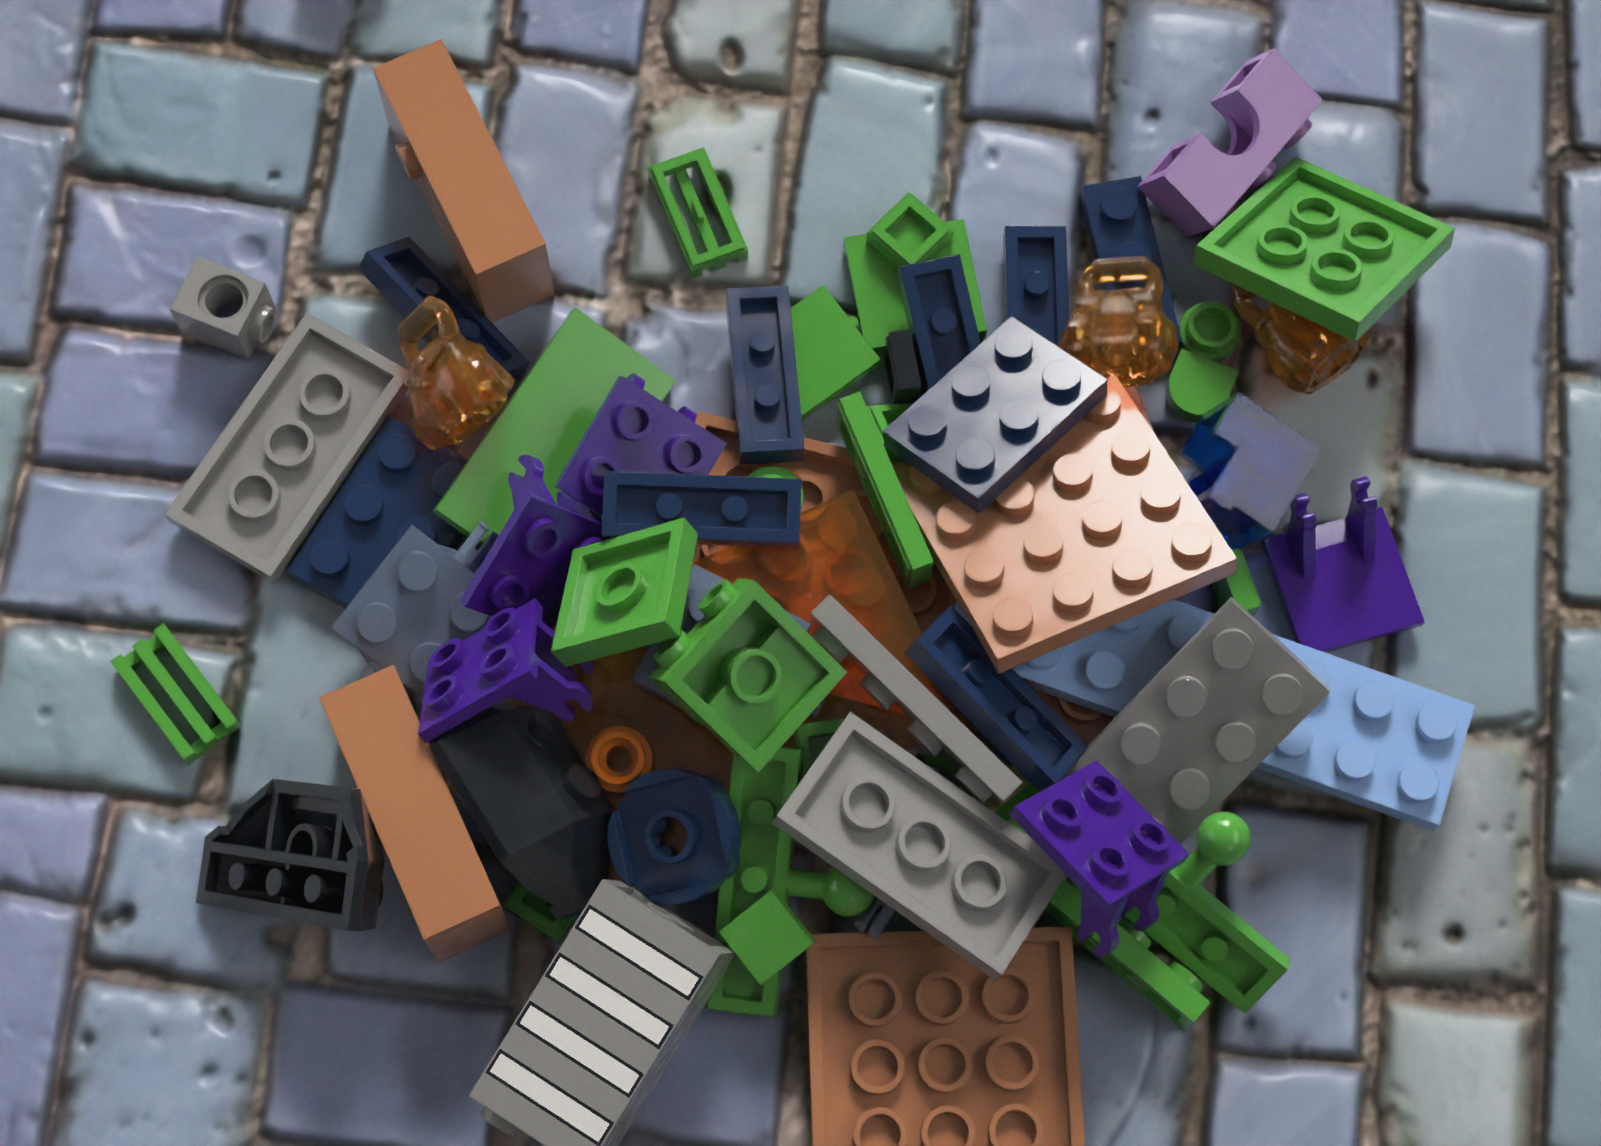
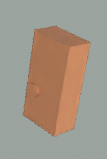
(464, 181)
(415, 814)

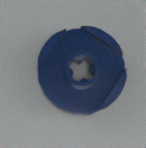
(711, 827)

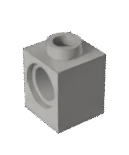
(207, 291)

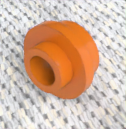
(605, 743)

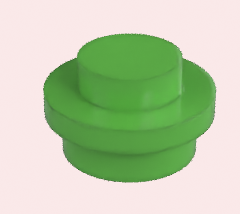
(1210, 330)

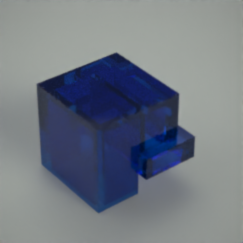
(1246, 468)

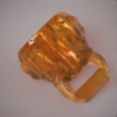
(1121, 328)
(1296, 348)
(451, 381)

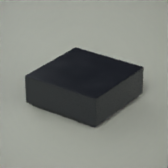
(901, 367)

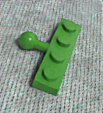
(766, 865)
(1204, 930)

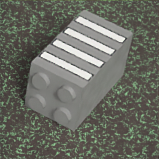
(602, 1022)

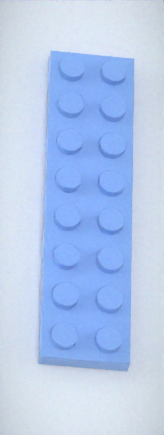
(1364, 742)

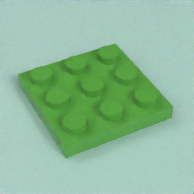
(1324, 248)

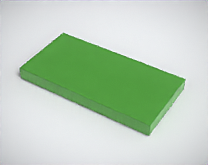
(544, 420)

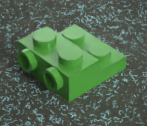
(746, 671)

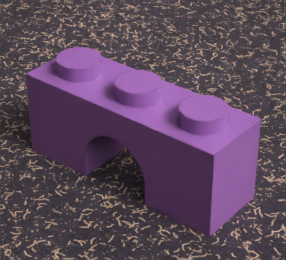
(1265, 111)

